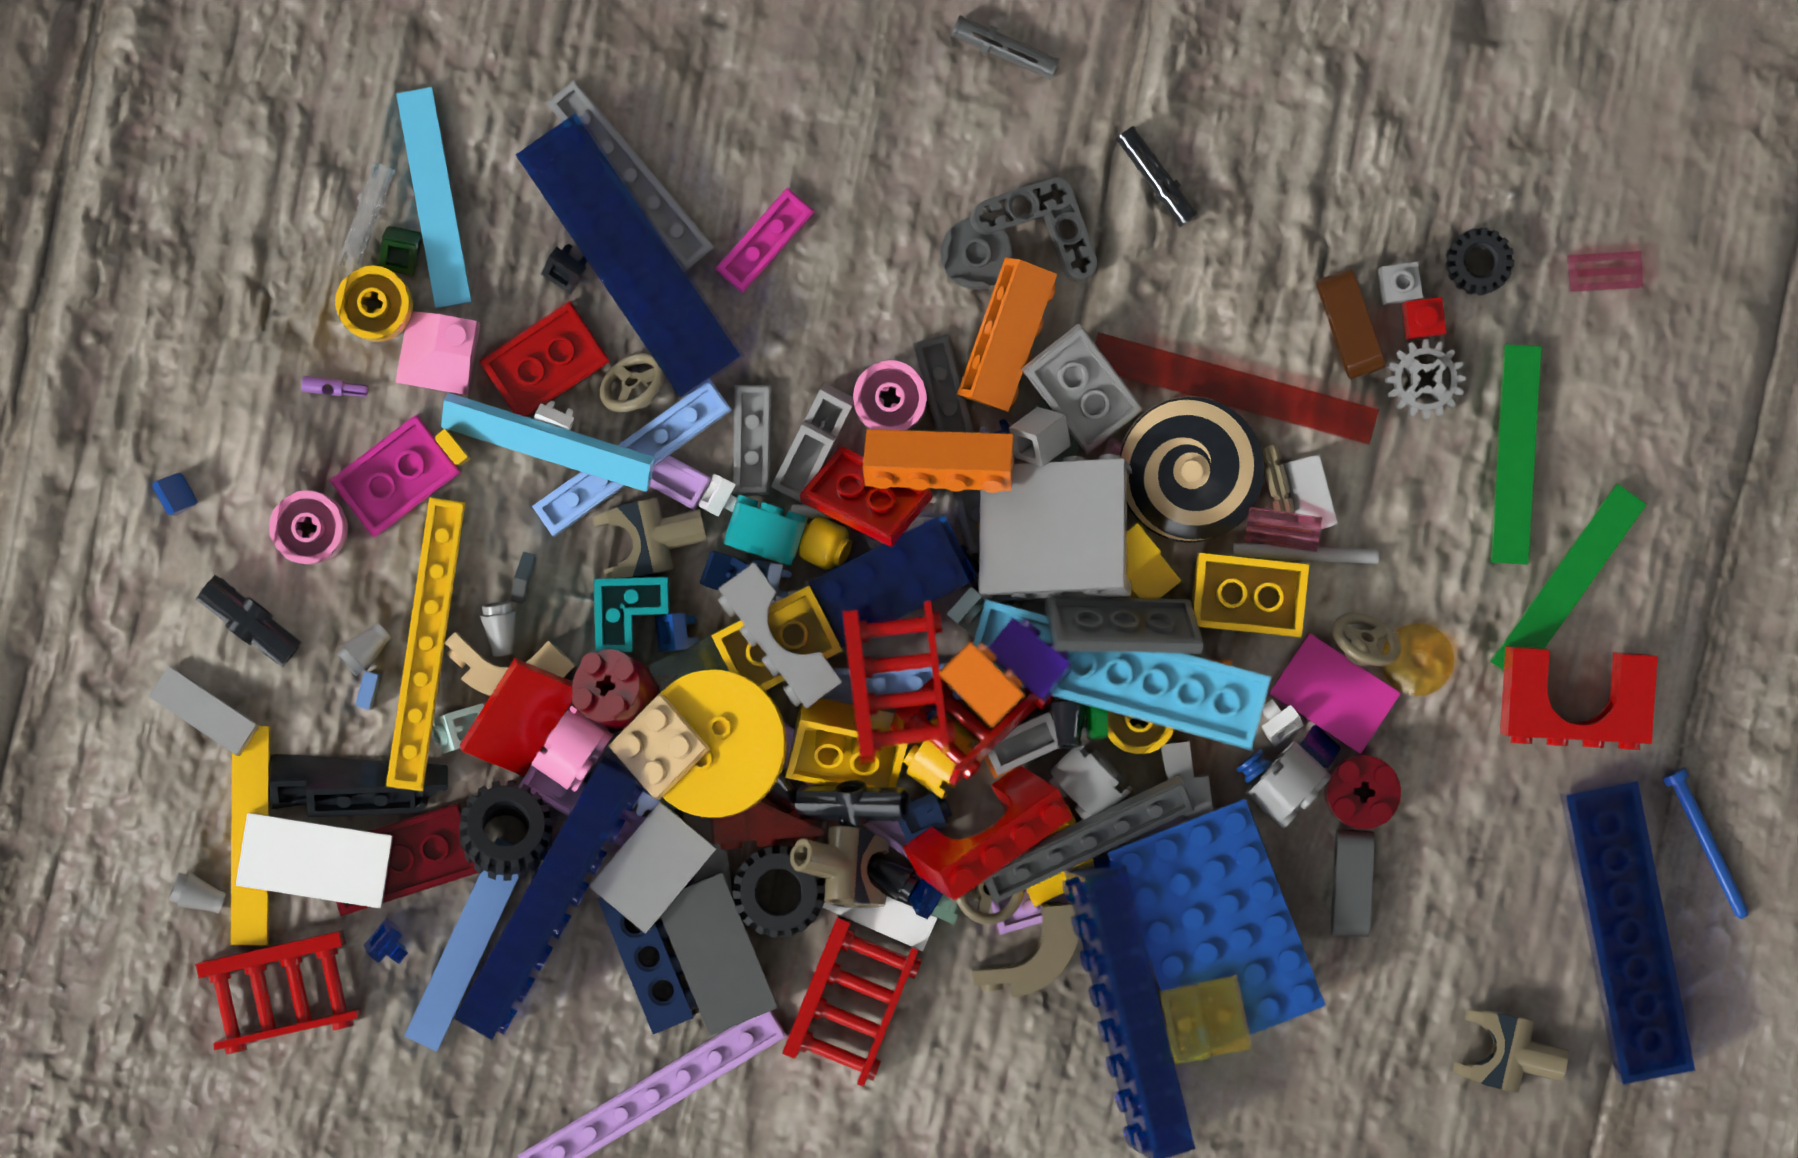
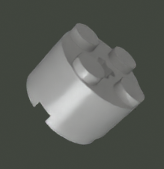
(1088, 781)
(1288, 784)

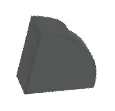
(522, 577)

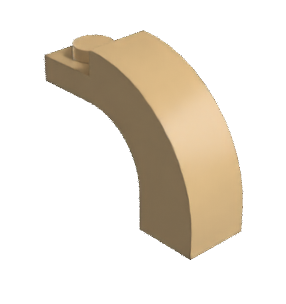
(485, 675)

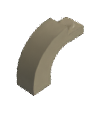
(1043, 963)

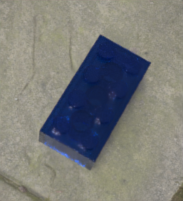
(896, 578)

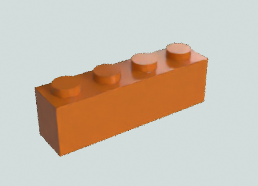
(1007, 334)
(938, 460)

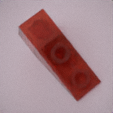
(760, 824)

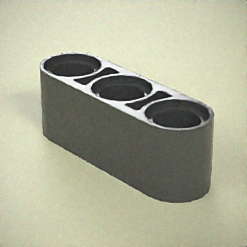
(1352, 883)

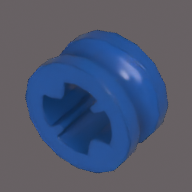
(1253, 765)

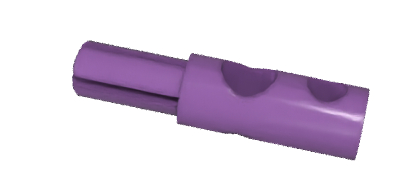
(340, 388)

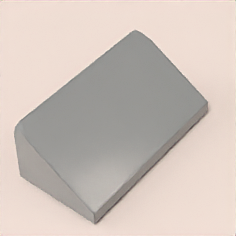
(1310, 489)

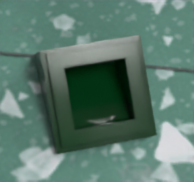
(400, 250)

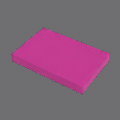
(395, 476)
(1334, 693)

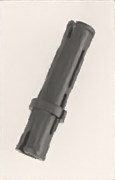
(964, 30)

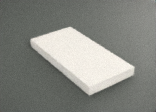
(314, 860)

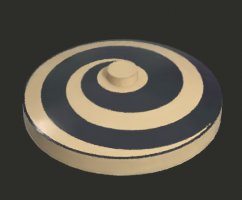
(1192, 469)

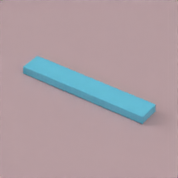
(434, 198)
(547, 442)

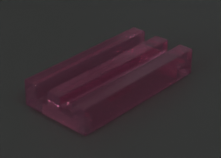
(1573, 273)
(1281, 532)

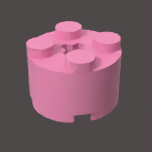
(882, 378)
(298, 509)
(572, 749)

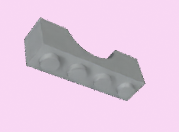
(750, 598)

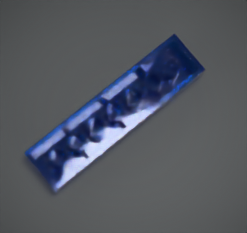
(630, 255)
(545, 902)
(1627, 932)
(1128, 1009)

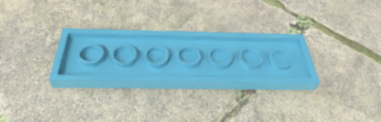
(1152, 687)

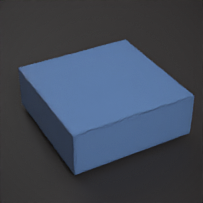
(368, 690)

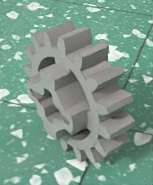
(1437, 391)

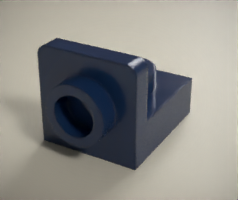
(925, 813)

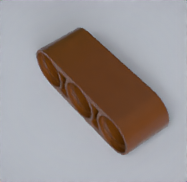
(1350, 324)

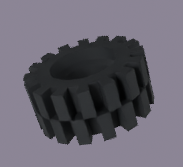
(1495, 245)

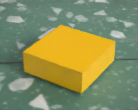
(452, 447)

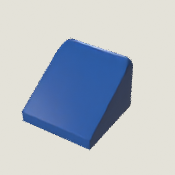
(174, 494)

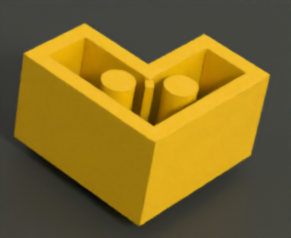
(1146, 568)

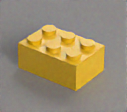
(1249, 595)
(796, 626)

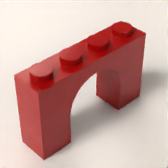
(1624, 719)
(959, 865)

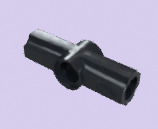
(249, 620)
(852, 803)

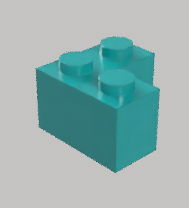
(618, 602)

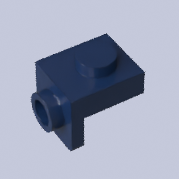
(721, 569)

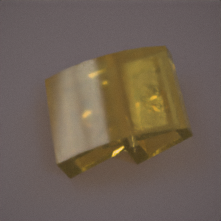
(1205, 1019)

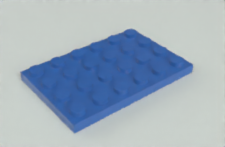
(1219, 913)

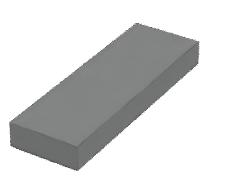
(752, 440)
(204, 711)

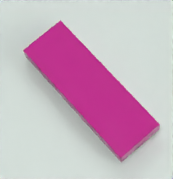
(764, 240)

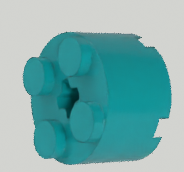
(765, 530)

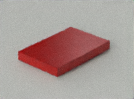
(545, 360)
(877, 512)
(518, 717)

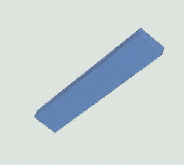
(460, 958)

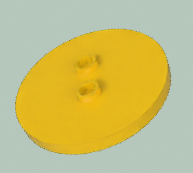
(744, 740)

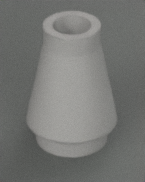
(499, 625)
(363, 649)
(196, 894)

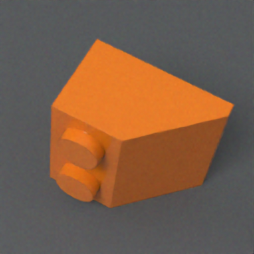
(982, 683)

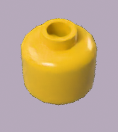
(825, 543)

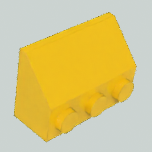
(828, 748)

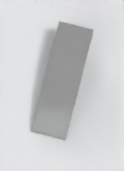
(813, 441)
(1026, 743)
(1178, 761)

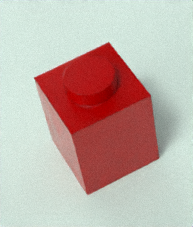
(1423, 318)

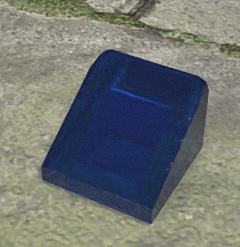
(1319, 746)

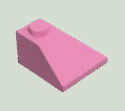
(438, 352)

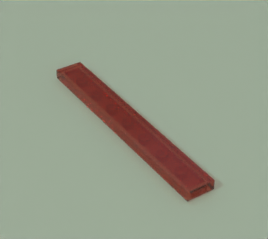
(1238, 389)

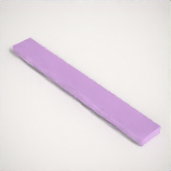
(660, 1089)

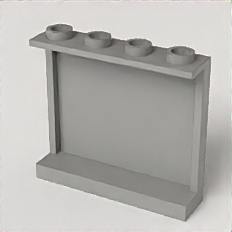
(1056, 532)

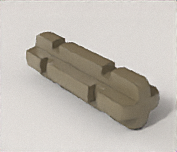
(1277, 479)

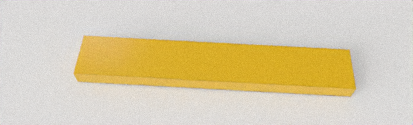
(249, 795)

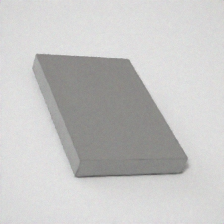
(1084, 387)
(652, 867)

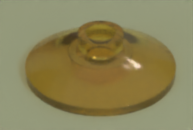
(1438, 665)

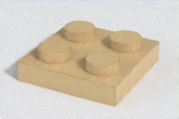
(659, 747)

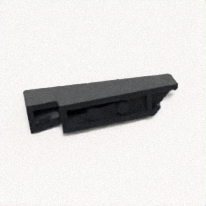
(346, 786)

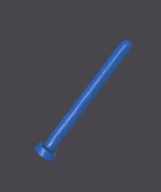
(1678, 781)

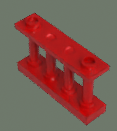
(864, 668)
(969, 764)
(255, 964)
(816, 1006)

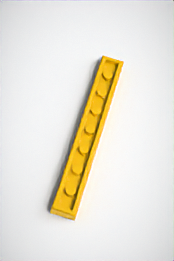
(426, 644)

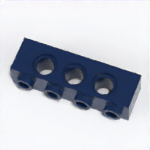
(659, 1012)

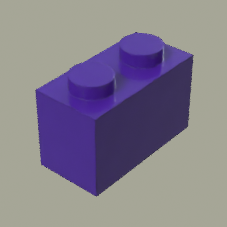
(1030, 658)

